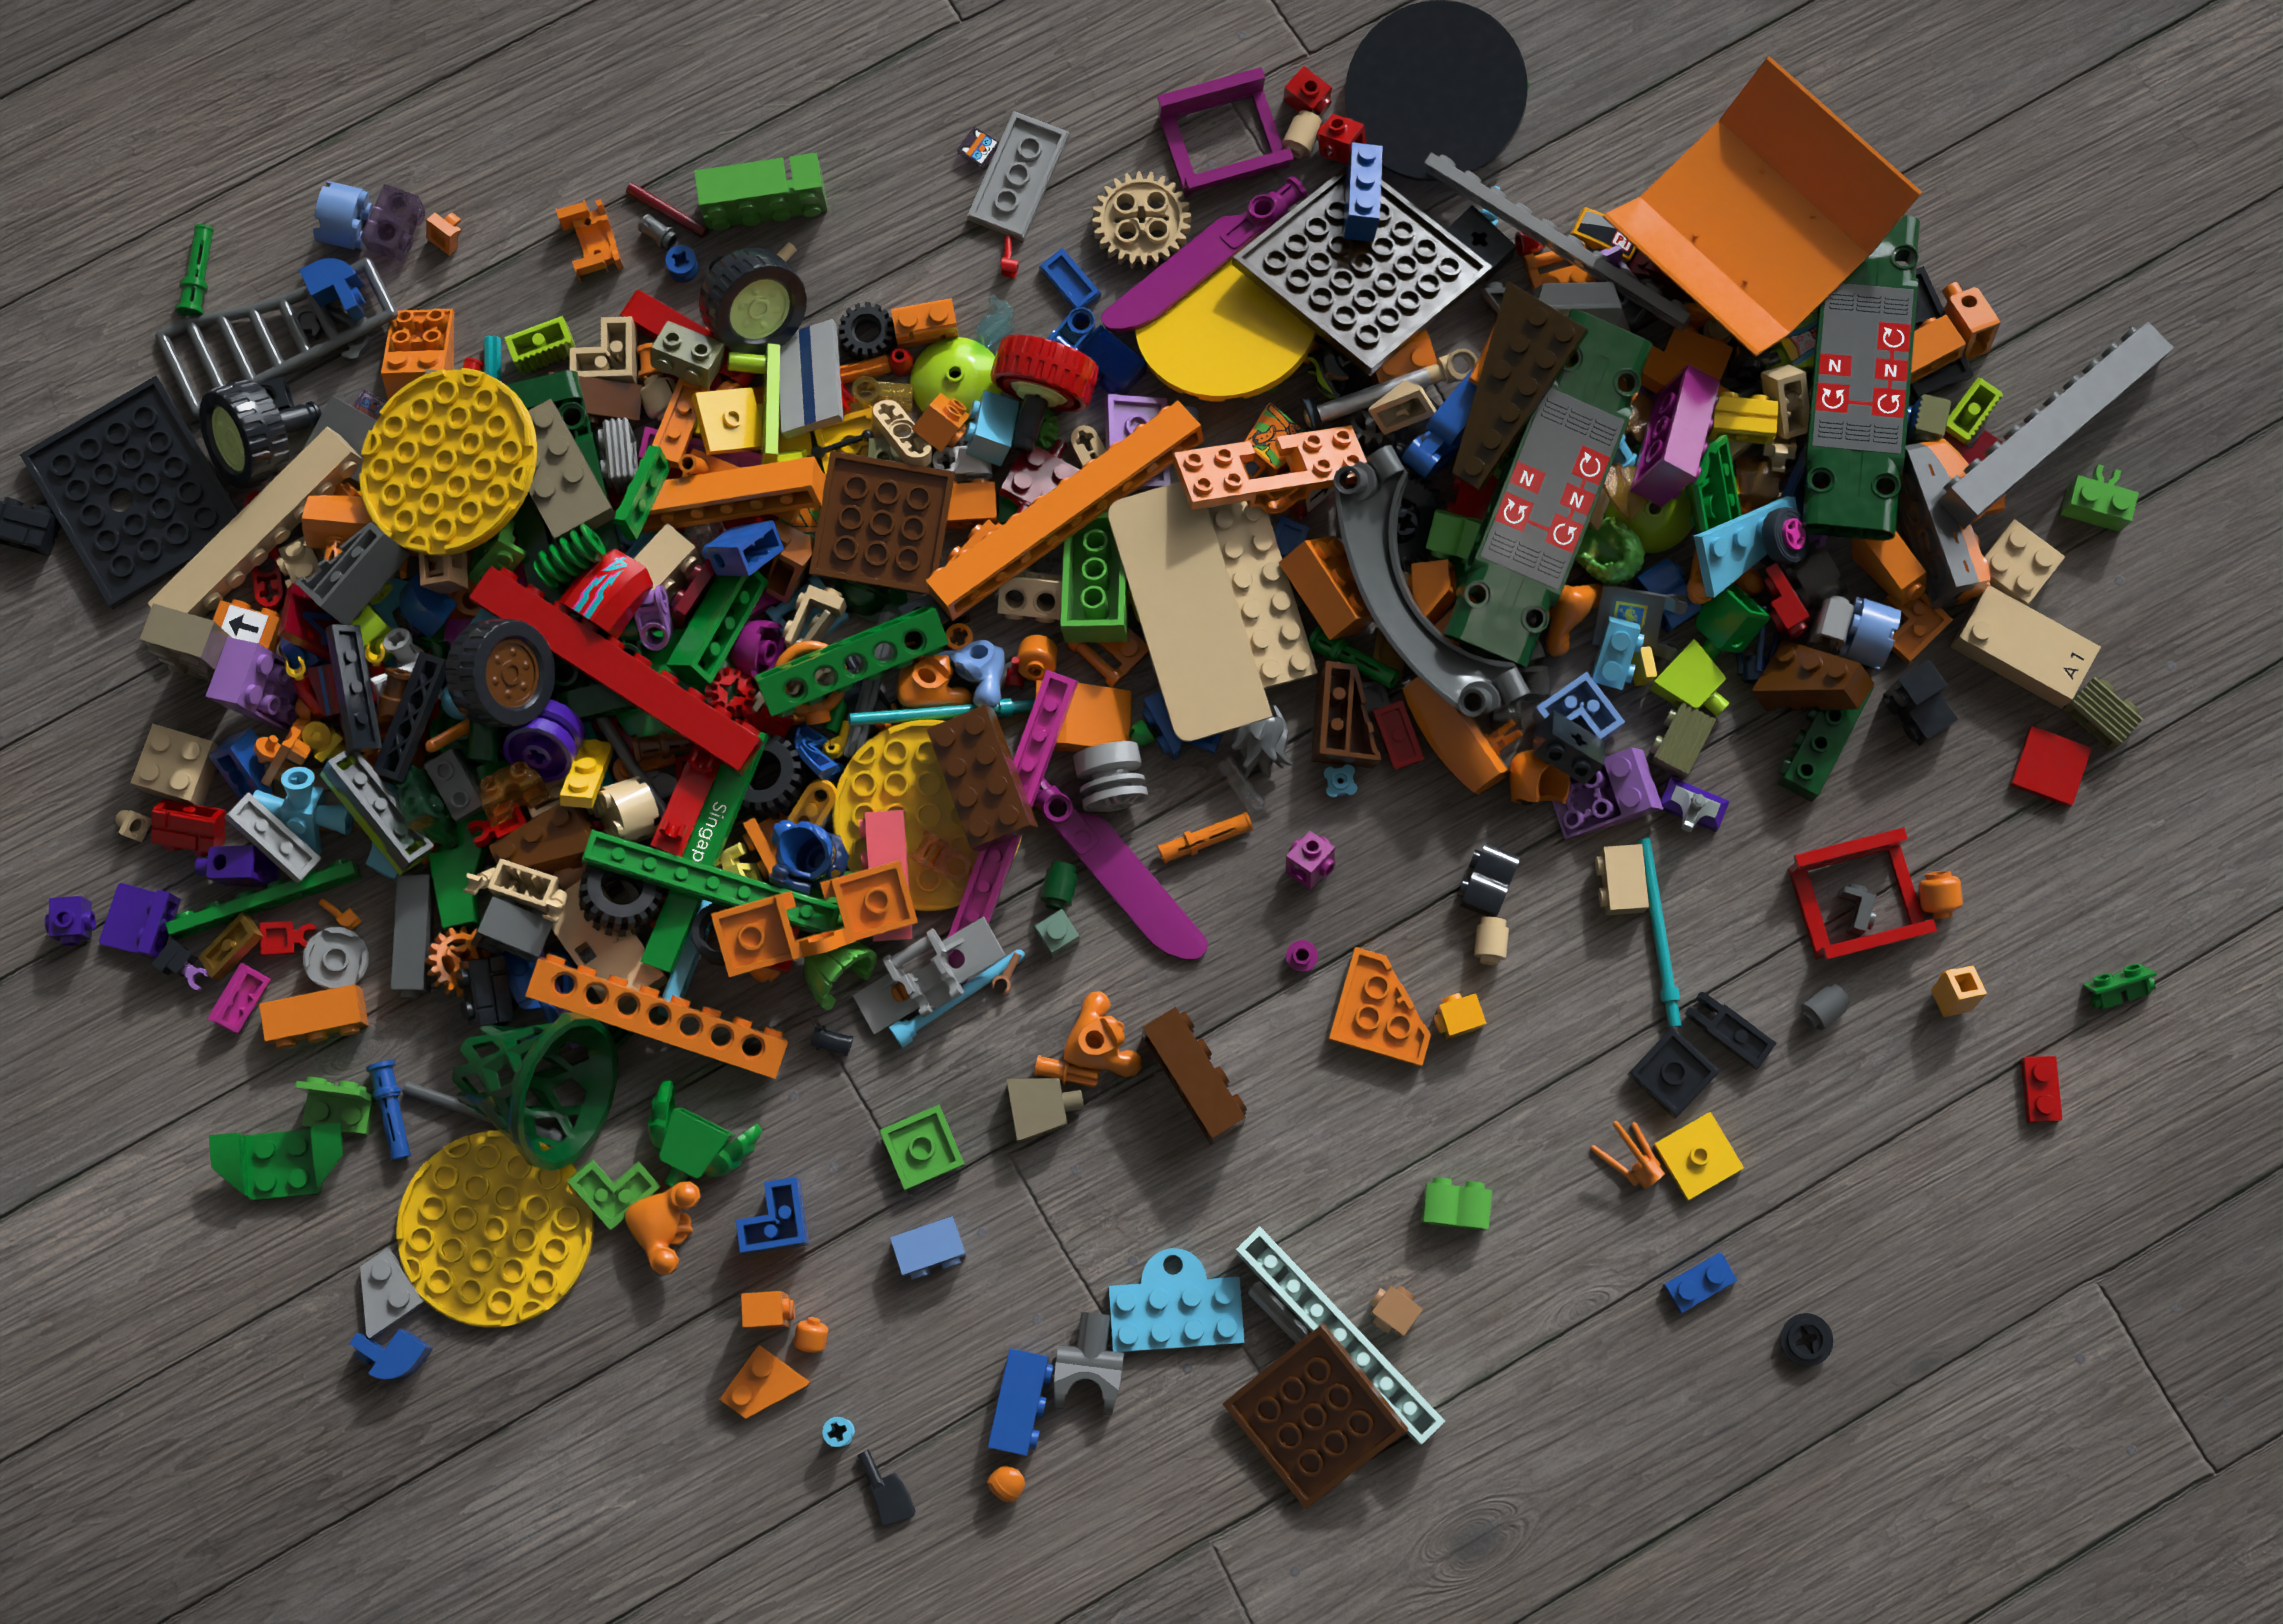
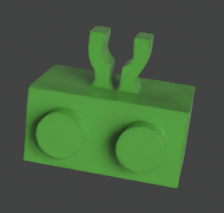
(2099, 501)

